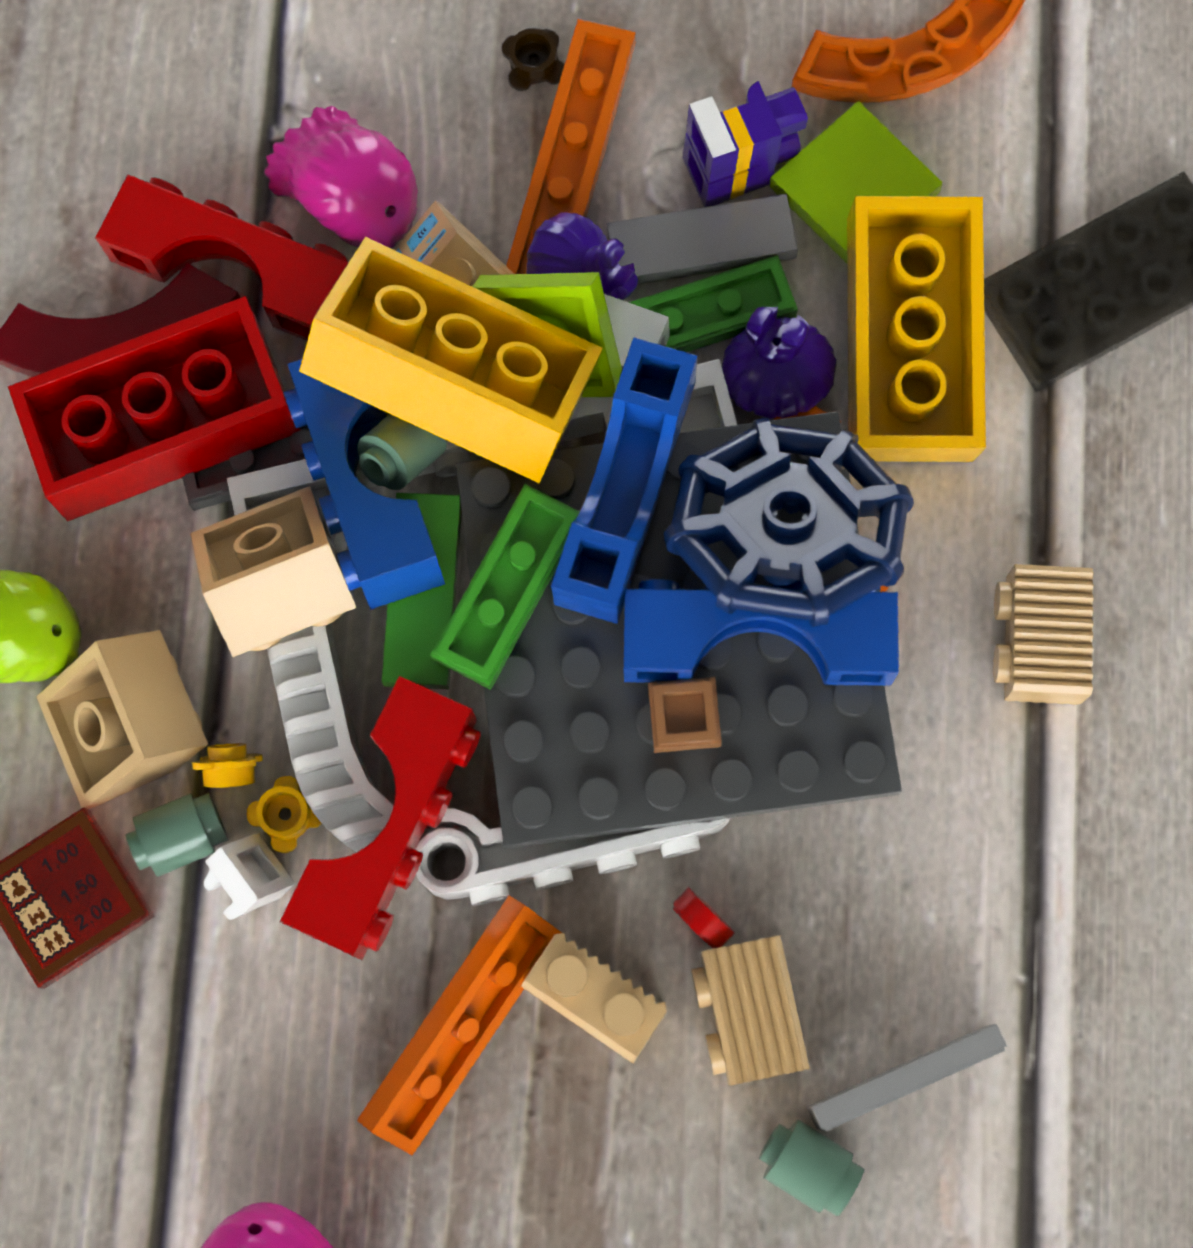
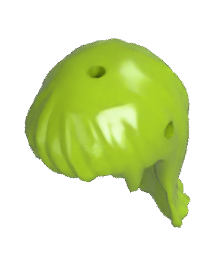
(27, 616)

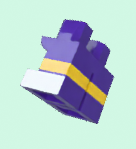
(741, 146)

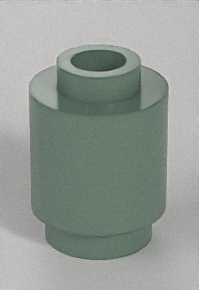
(397, 452)
(176, 834)
(811, 1167)

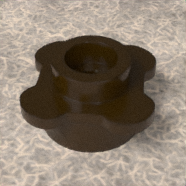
(531, 43)

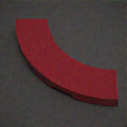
(41, 342)

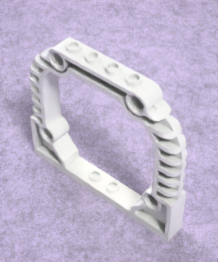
(324, 736)

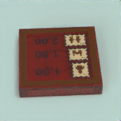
(67, 898)

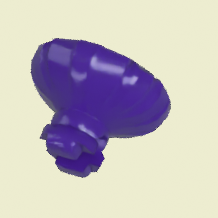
(579, 246)
(778, 365)

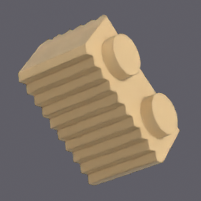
(1045, 634)
(594, 997)
(751, 1011)

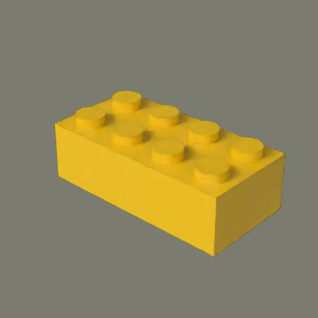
(916, 327)
(449, 359)

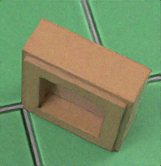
(684, 714)

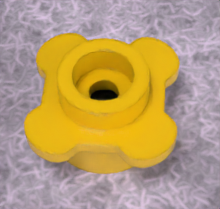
(227, 765)
(267, 811)

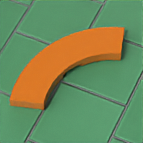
(909, 65)

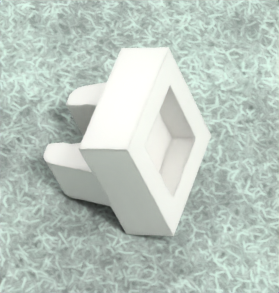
(248, 875)

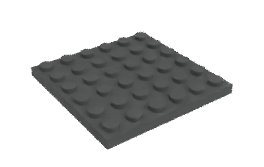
(579, 740)

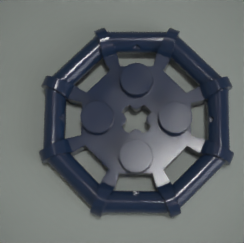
(783, 549)

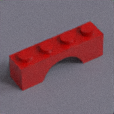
(161, 231)
(348, 896)

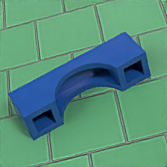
(627, 481)
(384, 535)
(675, 629)

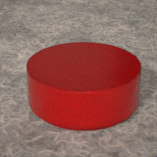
(702, 919)

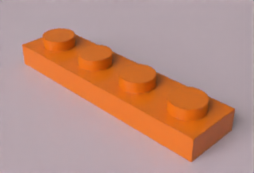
(457, 1027)

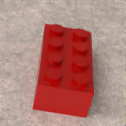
(152, 409)

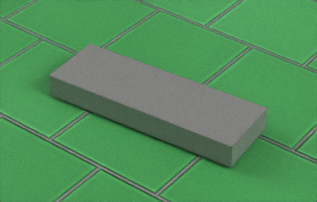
(706, 238)
(907, 1078)

